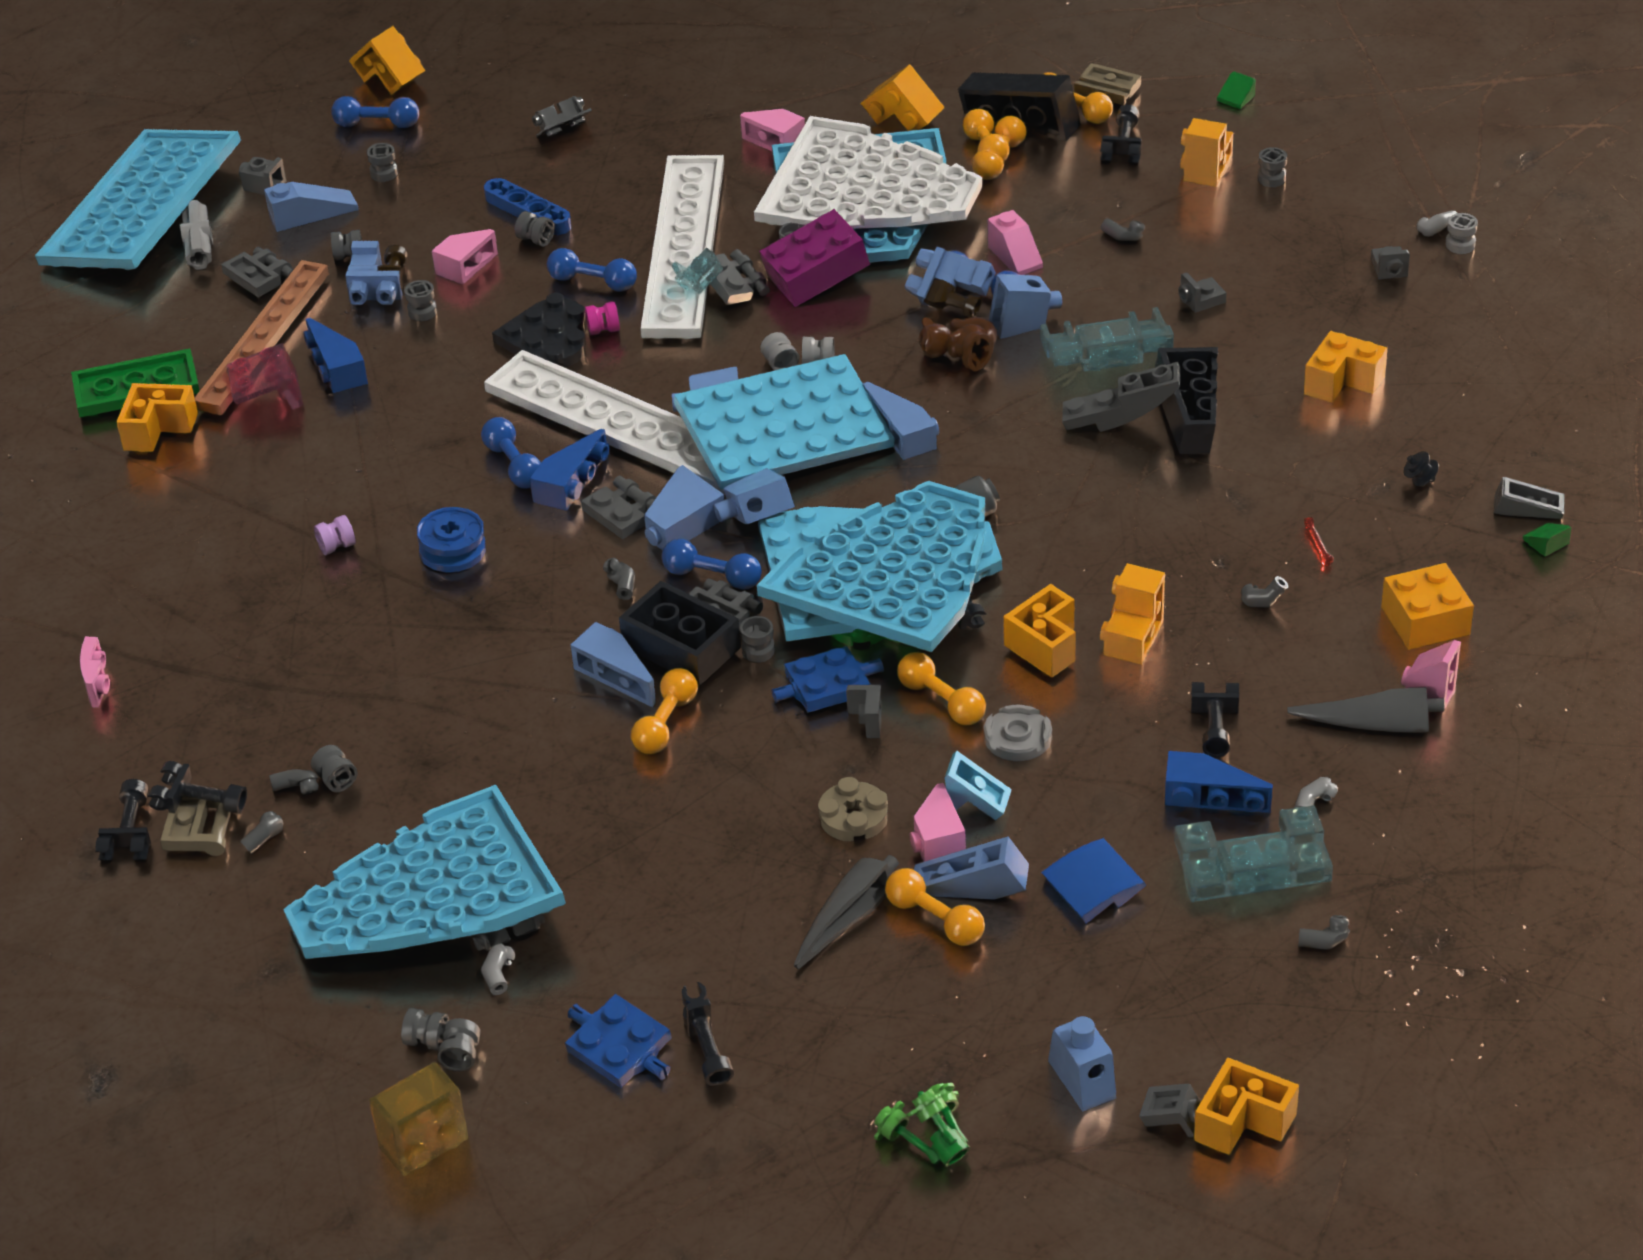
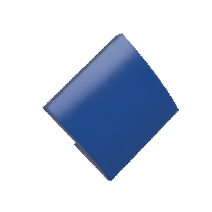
(1093, 879)

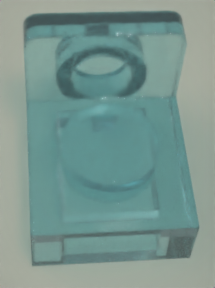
(699, 273)

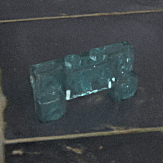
(1107, 342)
(1254, 862)

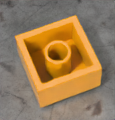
(1427, 606)

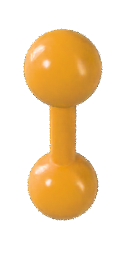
(1095, 107)
(978, 126)
(990, 165)
(964, 705)
(651, 732)
(962, 923)

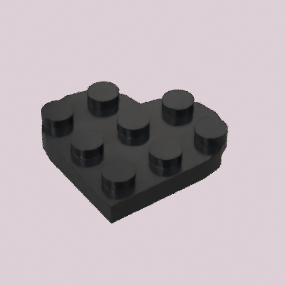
(548, 330)

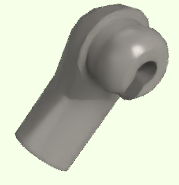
(1319, 787)
(491, 969)

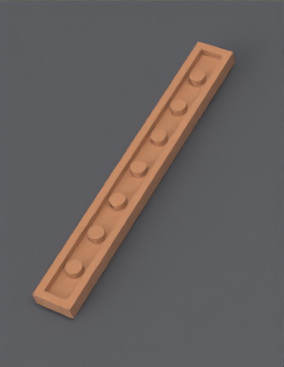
(264, 331)

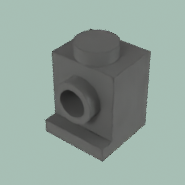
(261, 174)

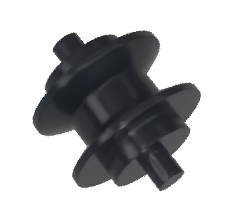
(1421, 468)

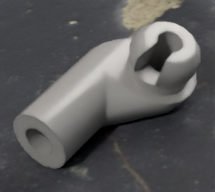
(1435, 224)

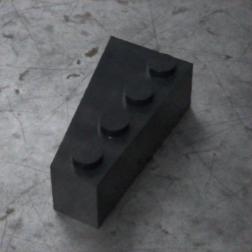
(1037, 99)
(1194, 404)

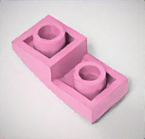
(92, 668)

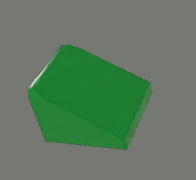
(1237, 90)
(1549, 538)

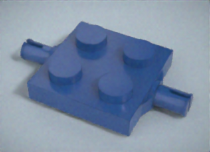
(823, 678)
(618, 1041)

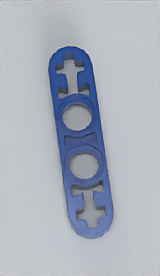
(503, 193)

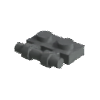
(257, 272)
(732, 285)
(613, 509)
(727, 599)

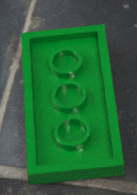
(107, 386)

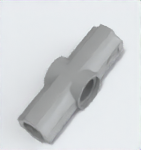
(196, 235)

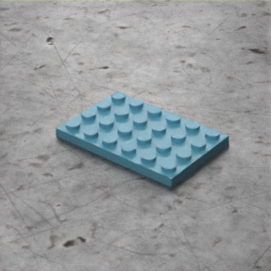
(783, 420)

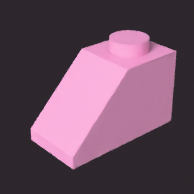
(771, 127)
(1013, 243)
(464, 254)
(1435, 671)
(937, 826)

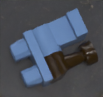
(945, 273)
(369, 278)

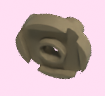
(851, 795)

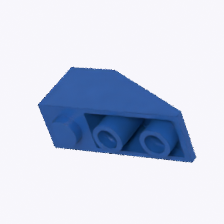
(336, 355)
(566, 472)
(1212, 784)

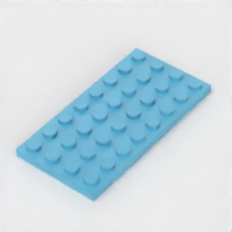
(138, 199)

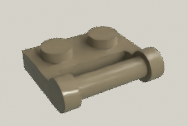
(185, 827)

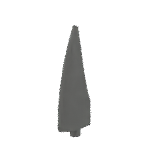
(1384, 711)
(849, 902)

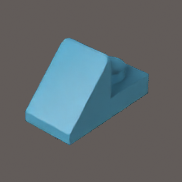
(971, 783)

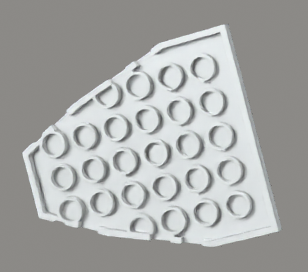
(865, 180)

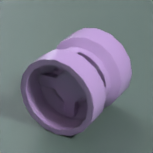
(334, 535)

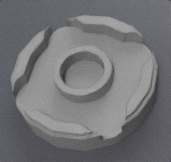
(1017, 733)

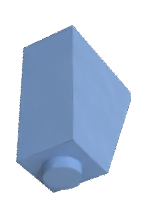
(681, 509)

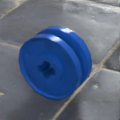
(451, 539)

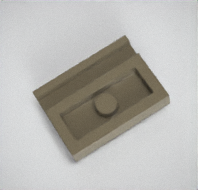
(1114, 83)

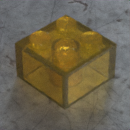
(419, 1118)

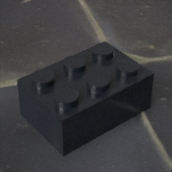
(680, 631)

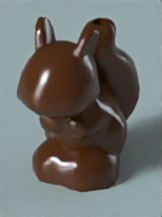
(966, 338)

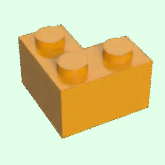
(389, 60)
(906, 97)
(1206, 151)
(1342, 362)
(155, 410)
(1135, 613)
(1043, 630)
(1241, 1100)

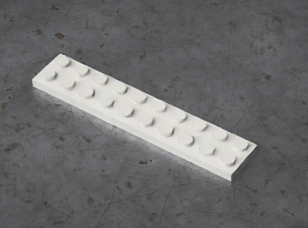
(682, 232)
(592, 406)

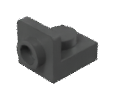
(1390, 262)
(1200, 294)
(867, 703)
(1171, 1106)

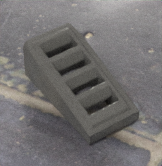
(1527, 500)

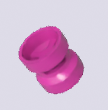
(595, 318)

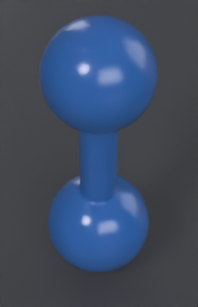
(402, 112)
(618, 274)
(499, 436)
(741, 571)

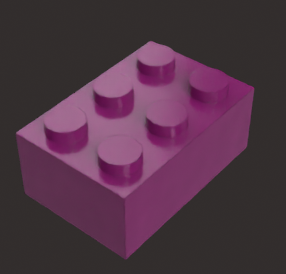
(814, 257)

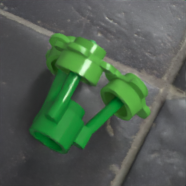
(937, 1102)

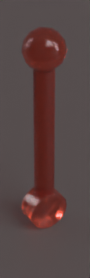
(1327, 559)

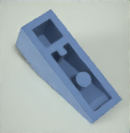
(301, 203)
(908, 422)
(610, 659)
(977, 872)

